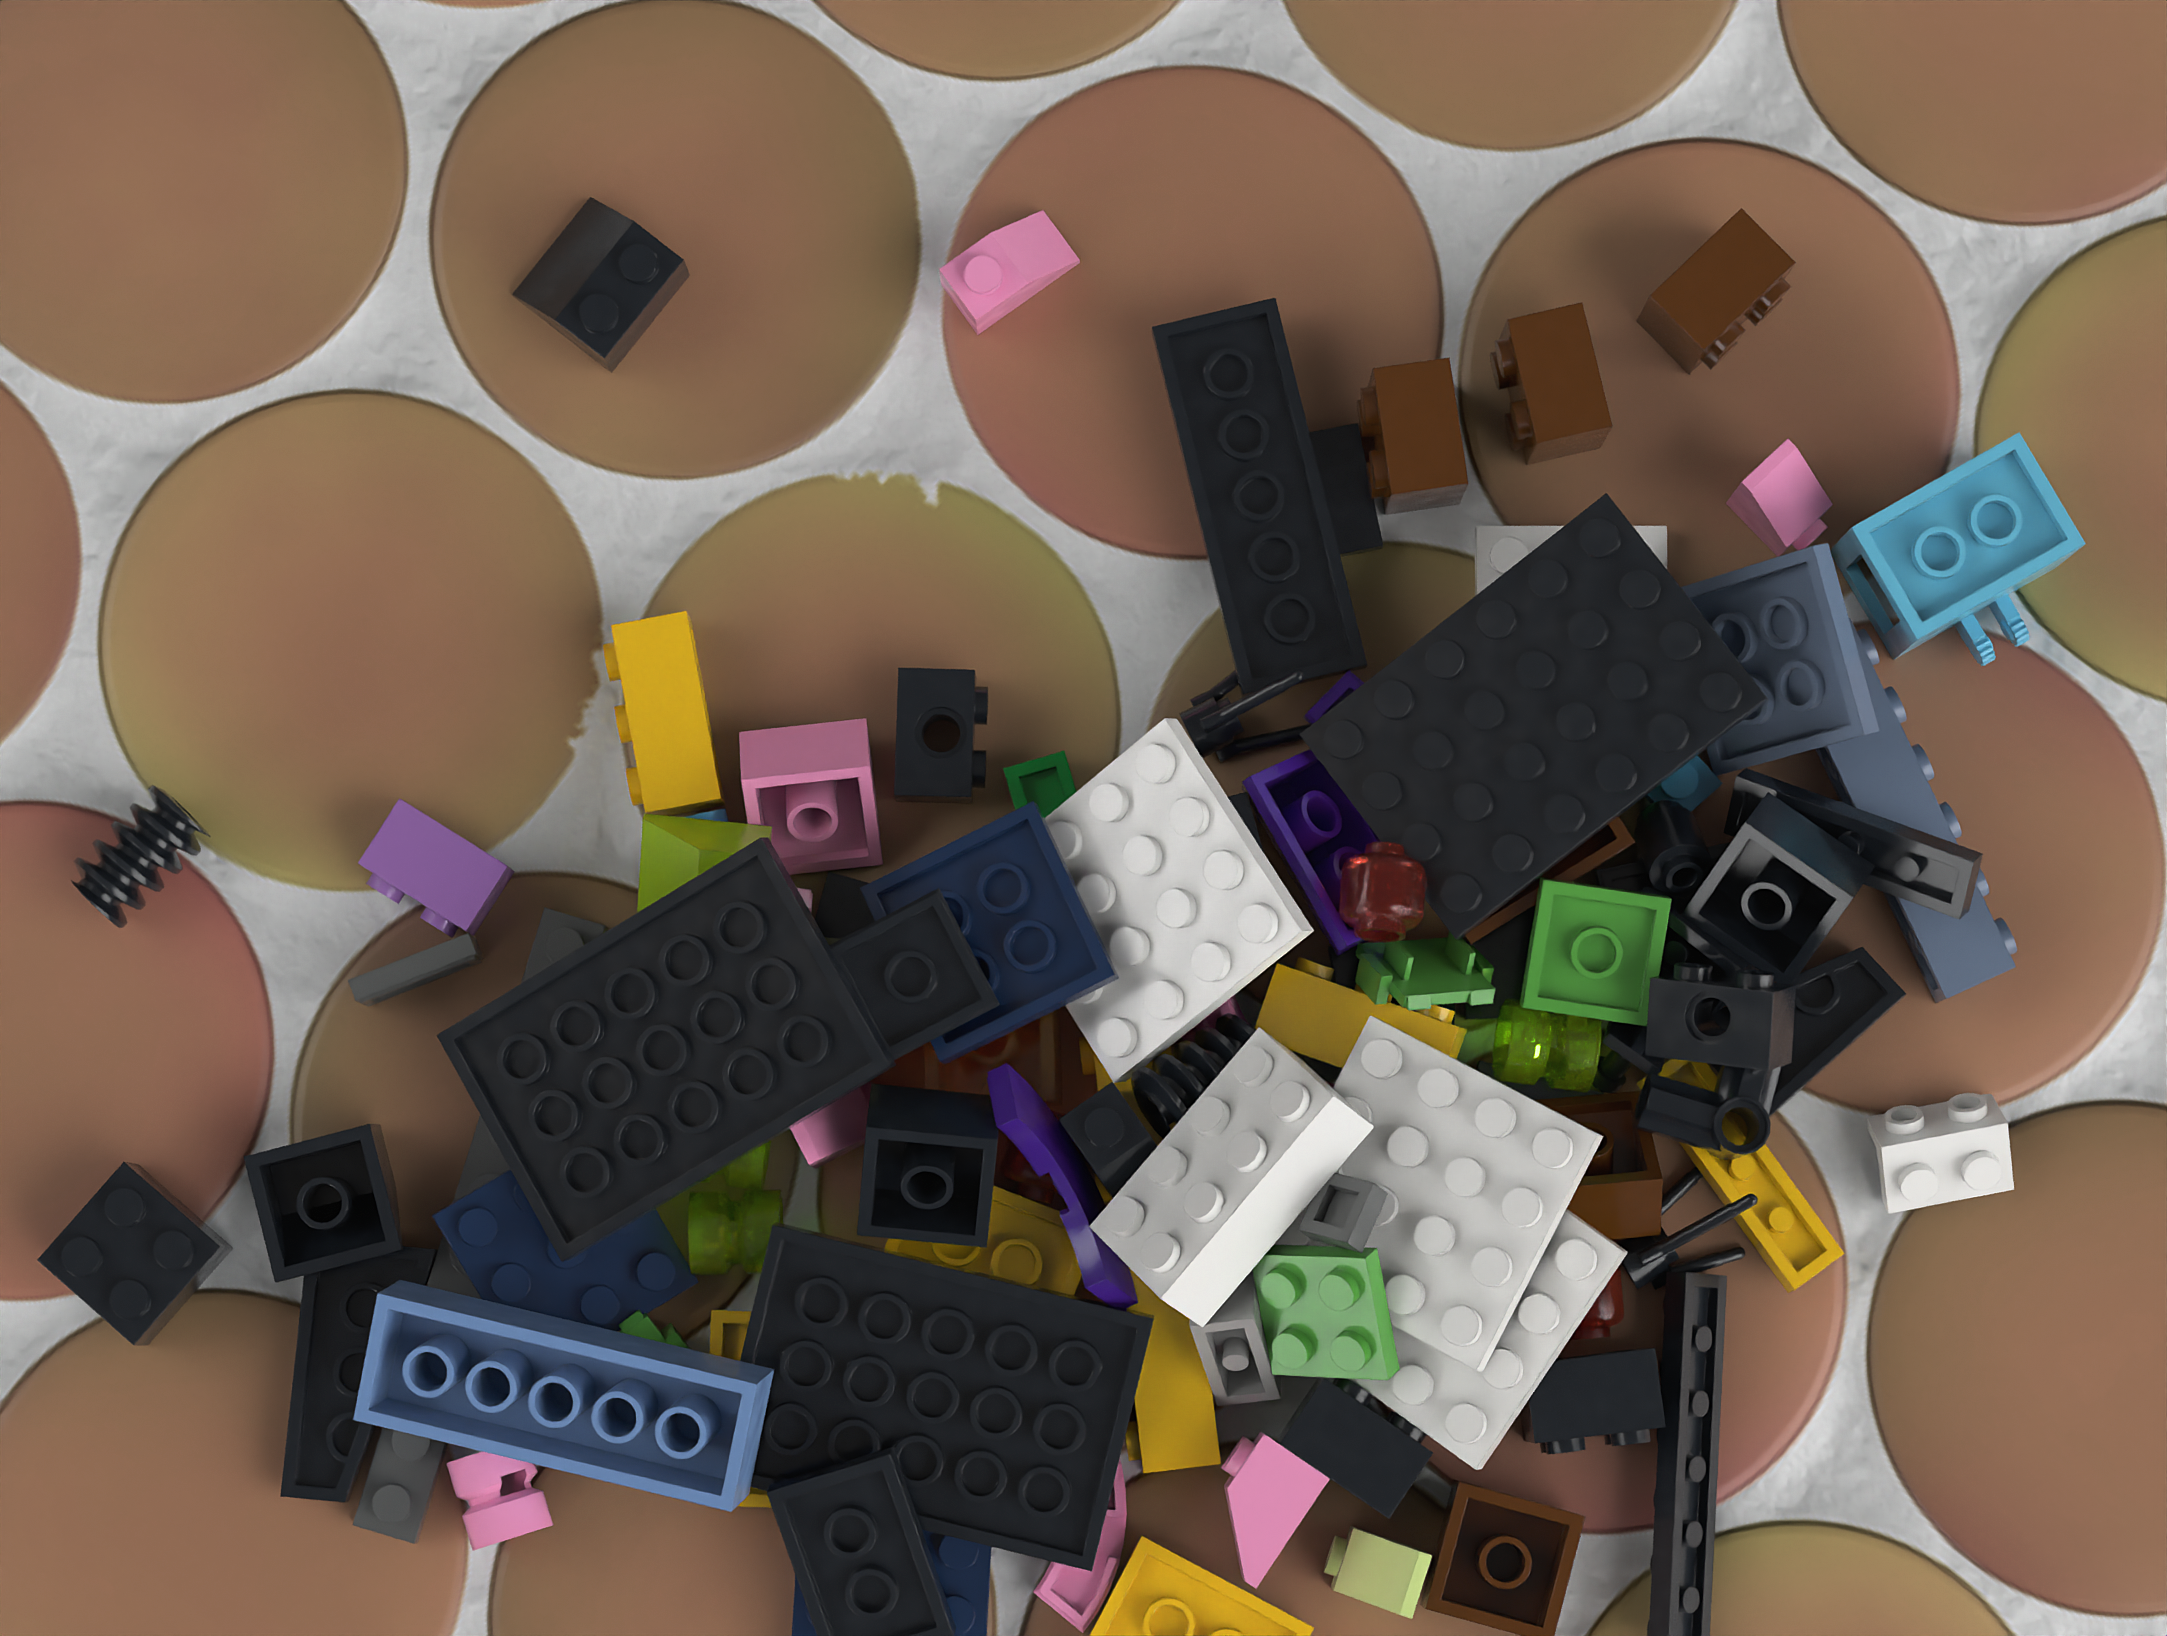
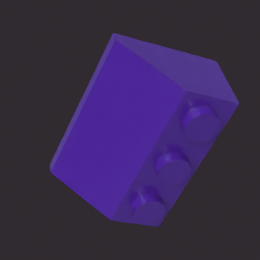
(1313, 833)

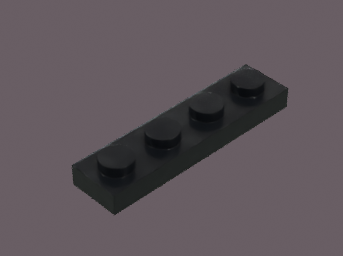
(1905, 859)

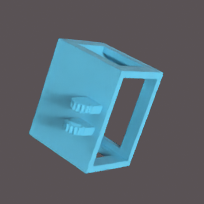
(1960, 550)

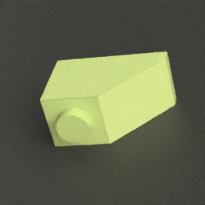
(1378, 1570)

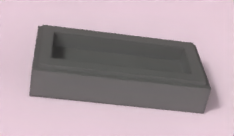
(416, 970)

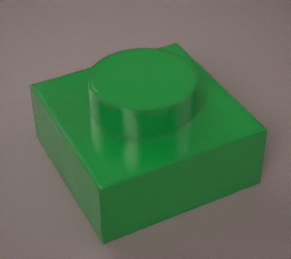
(1041, 780)

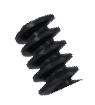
(138, 856)
(1181, 1079)

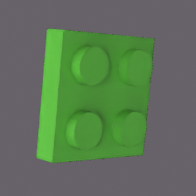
(1594, 951)
(1325, 1312)

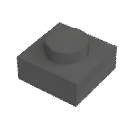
(1344, 1212)

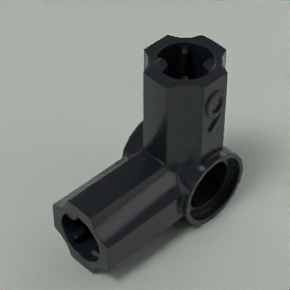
(1696, 1114)

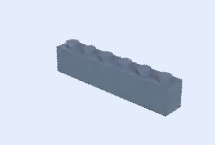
(1891, 781)

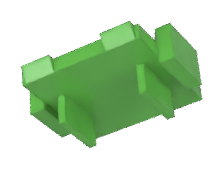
(1424, 972)

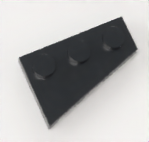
(1831, 1012)

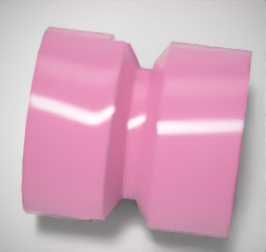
(498, 1498)

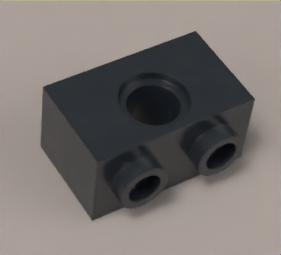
(933, 696)
(1683, 1023)

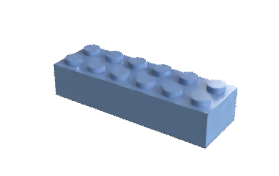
(563, 1395)

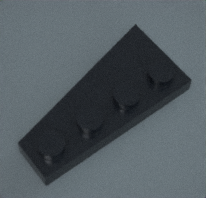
(331, 1347)

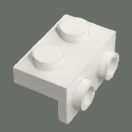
(1942, 1152)

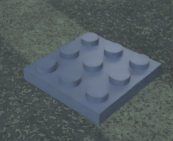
(1798, 646)

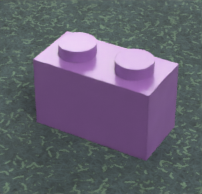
(434, 868)

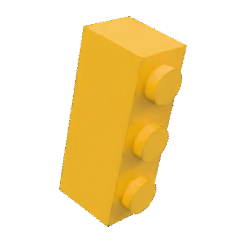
(664, 715)
(1326, 1018)

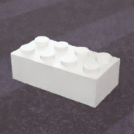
(1230, 1177)

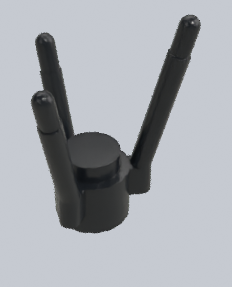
(1216, 722)
(1650, 1255)

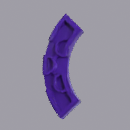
(1048, 1149)

